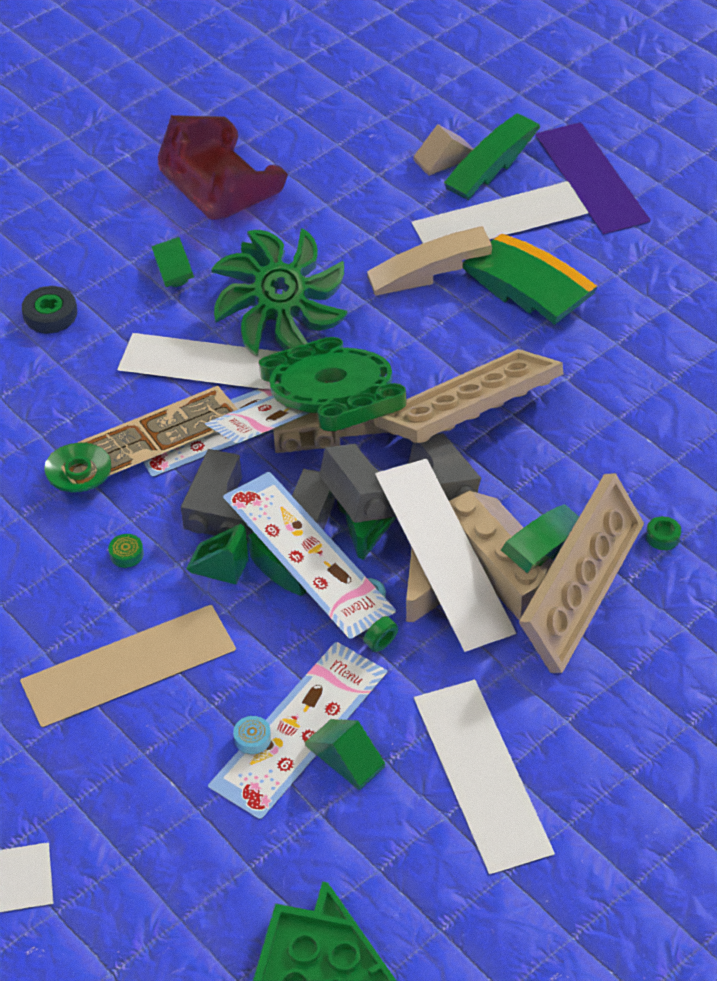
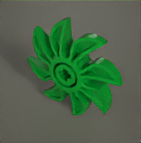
(276, 275)

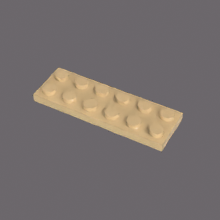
(470, 395)
(581, 573)

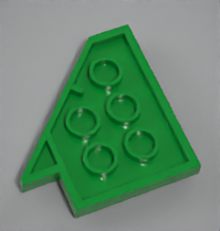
(318, 945)

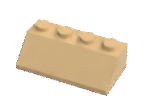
(487, 529)

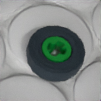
(49, 309)

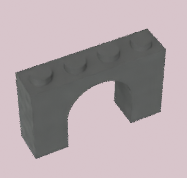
(220, 473)
(359, 491)

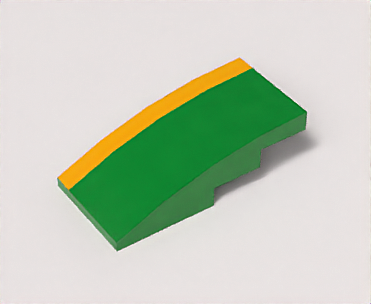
(530, 278)

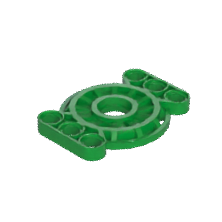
(356, 397)

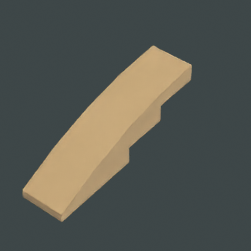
(419, 264)

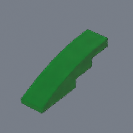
(492, 154)
(541, 538)

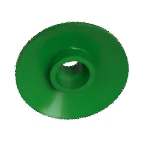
(77, 454)

